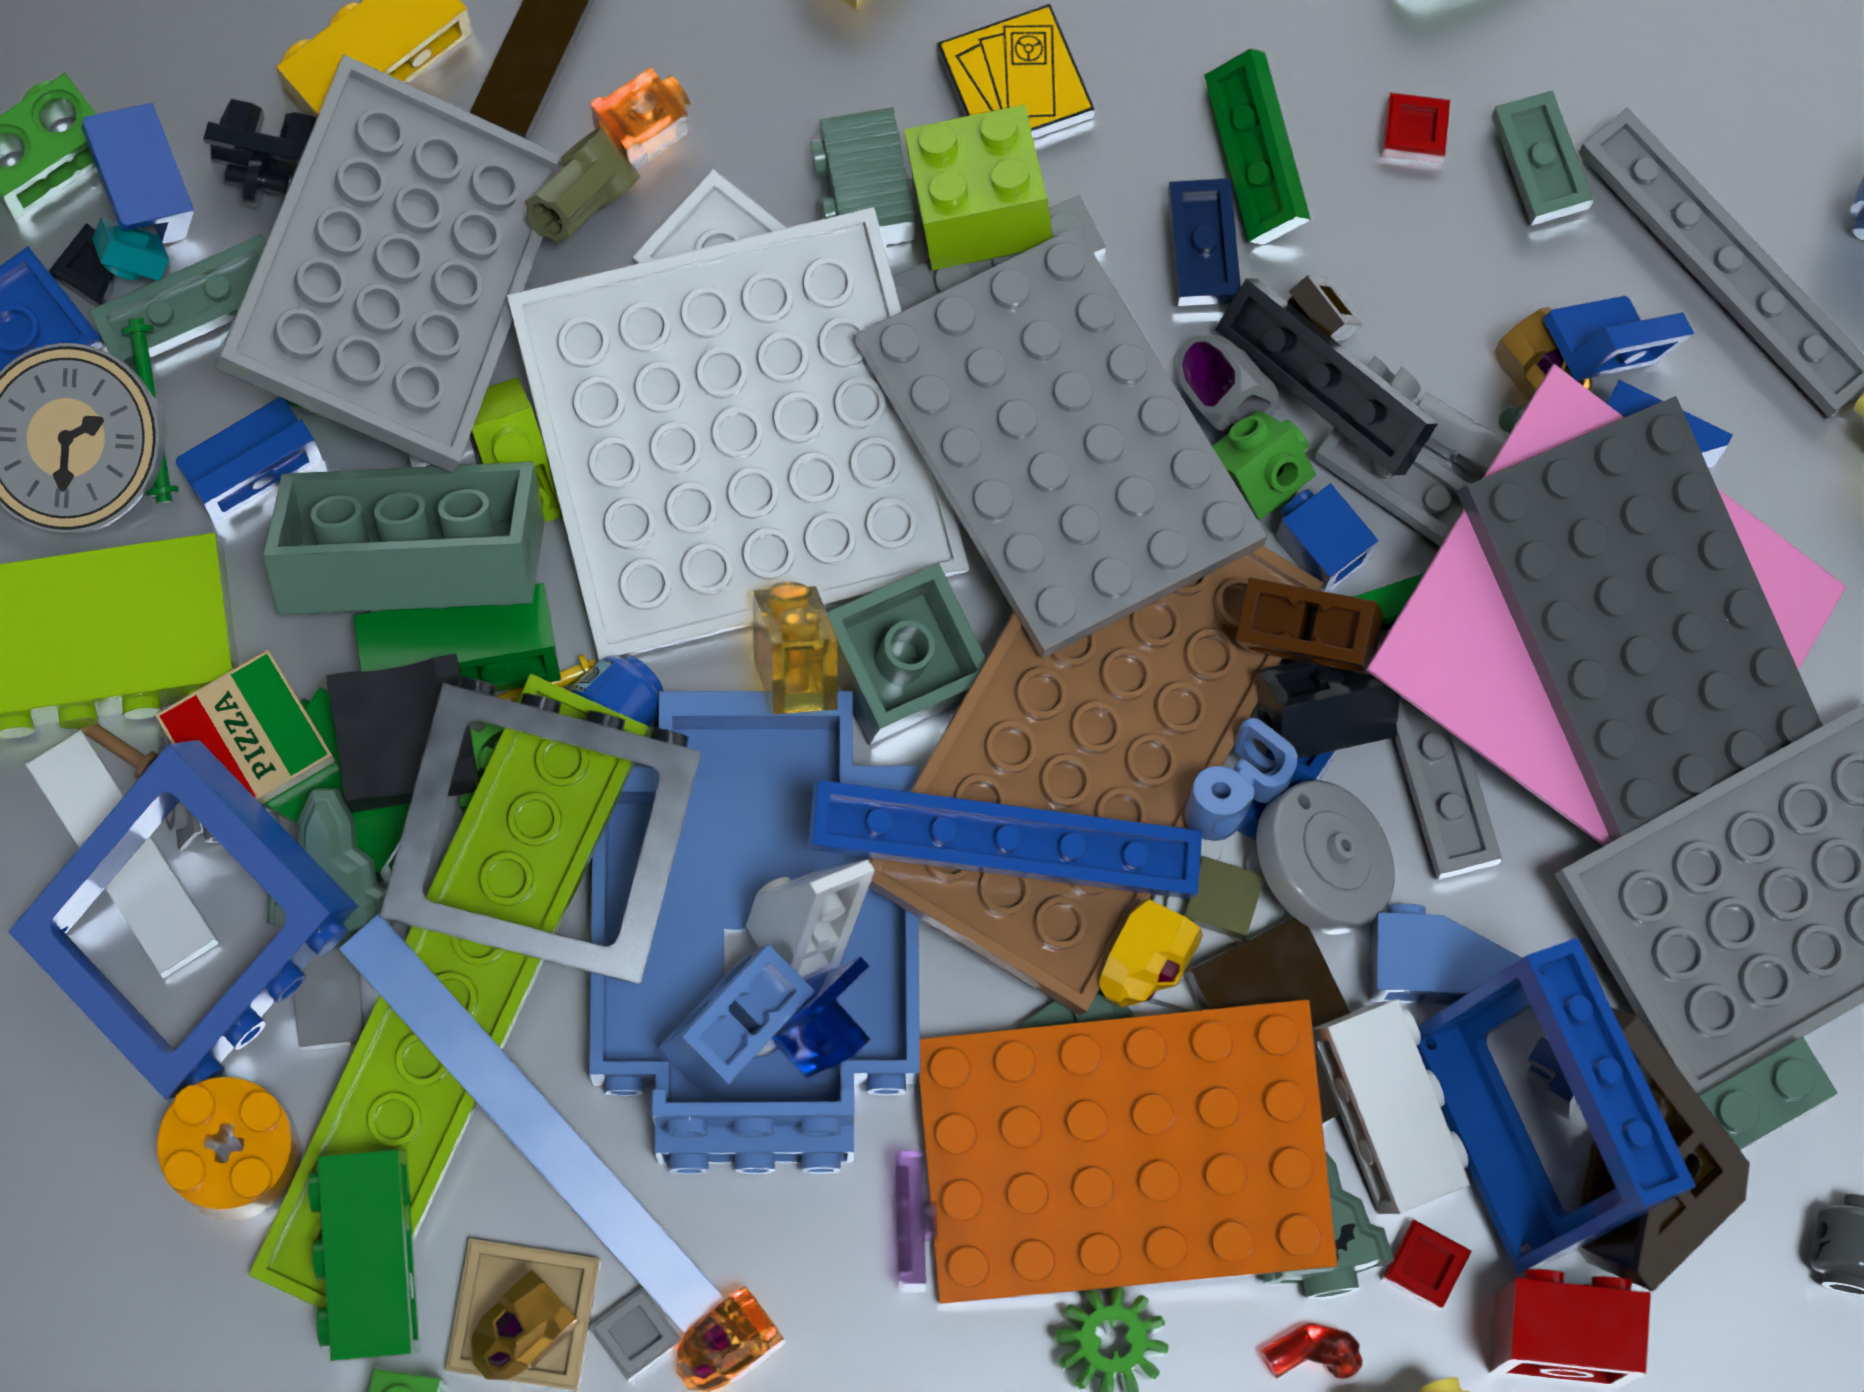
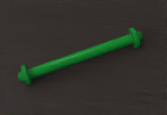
(137, 331)

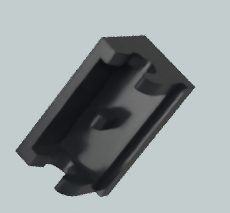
(1325, 707)

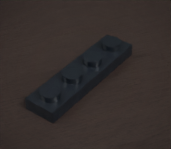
(1326, 377)

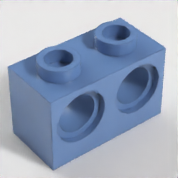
(736, 1019)

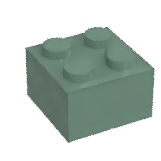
(905, 652)

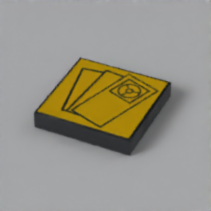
(1018, 65)

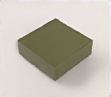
(1225, 898)

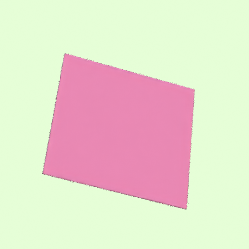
(1465, 660)

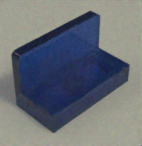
(821, 1029)

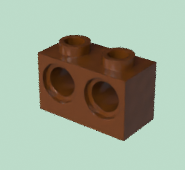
(1309, 625)

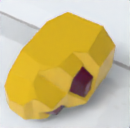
(1149, 954)

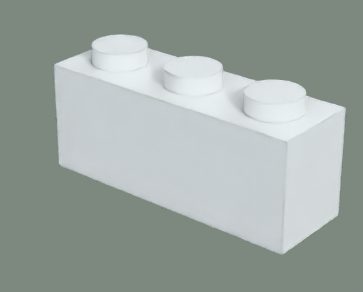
(1391, 1107)

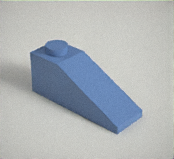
(1429, 957)

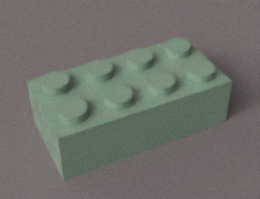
(405, 538)

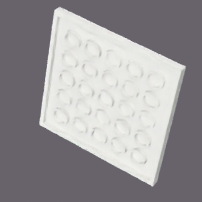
(729, 433)

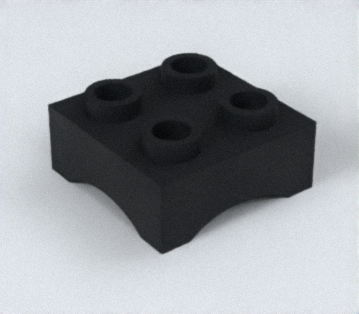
(384, 730)

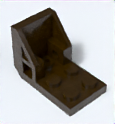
(1667, 1235)

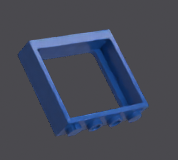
(306, 893)
(1604, 1084)

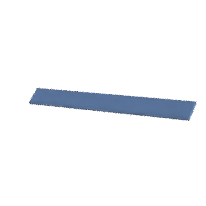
(531, 1123)

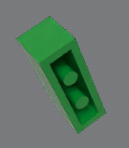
(489, 640)
(365, 1255)

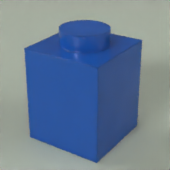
(1325, 536)

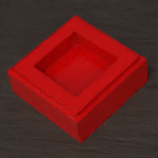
(1416, 128)
(1426, 1265)

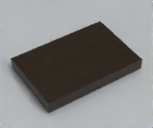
(1274, 968)

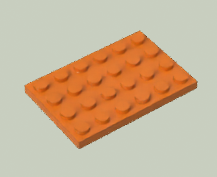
(1126, 1152)

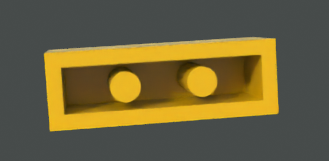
(384, 34)

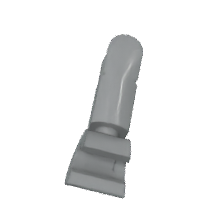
(1456, 434)

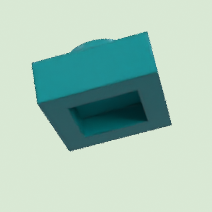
(130, 252)

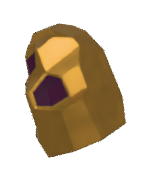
(1530, 352)
(520, 1329)

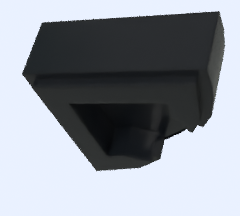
(82, 271)

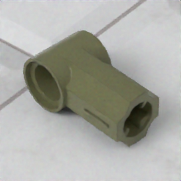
(590, 178)

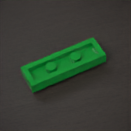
(1257, 146)

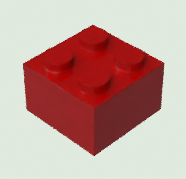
(1571, 1329)

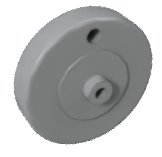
(1325, 857)

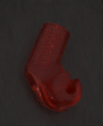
(1317, 1344)

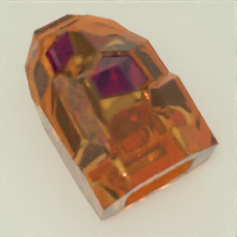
(726, 1343)

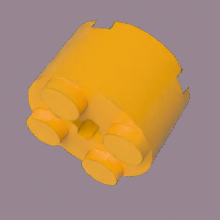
(204, 1119)

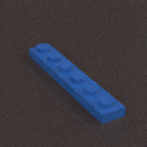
(1004, 839)

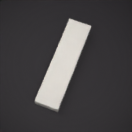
(146, 886)

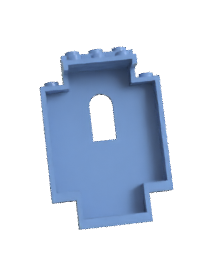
(737, 835)

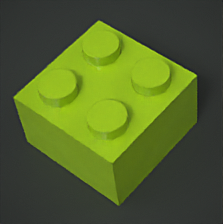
(978, 187)

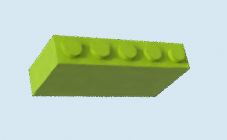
(112, 632)

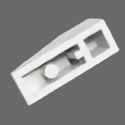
(810, 916)

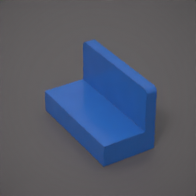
(139, 171)
(1612, 338)
(248, 458)

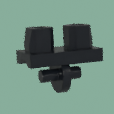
(254, 158)

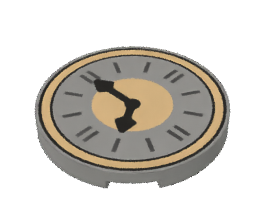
(76, 438)

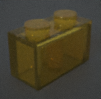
(795, 649)

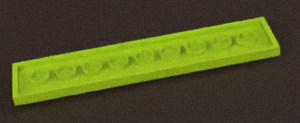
(510, 861)

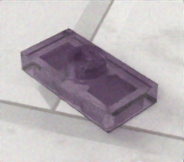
(914, 1221)

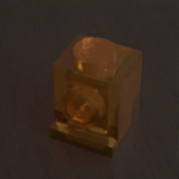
(646, 134)

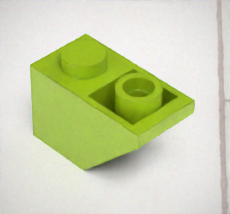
(509, 434)

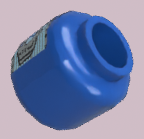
(624, 687)

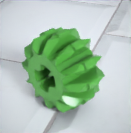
(1088, 1342)

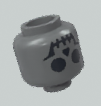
(1839, 1246)

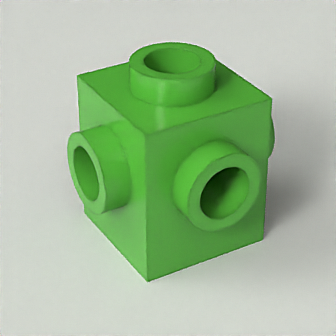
(1265, 461)

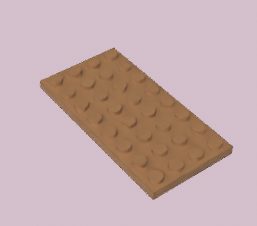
(1089, 732)

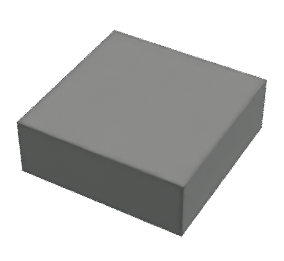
(635, 1334)

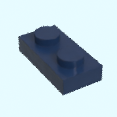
(1203, 241)

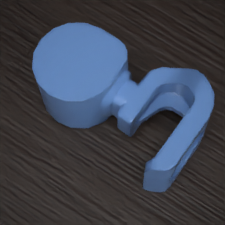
(1224, 795)

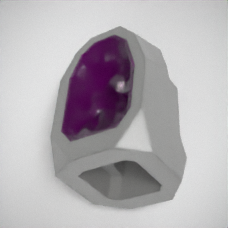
(1224, 381)

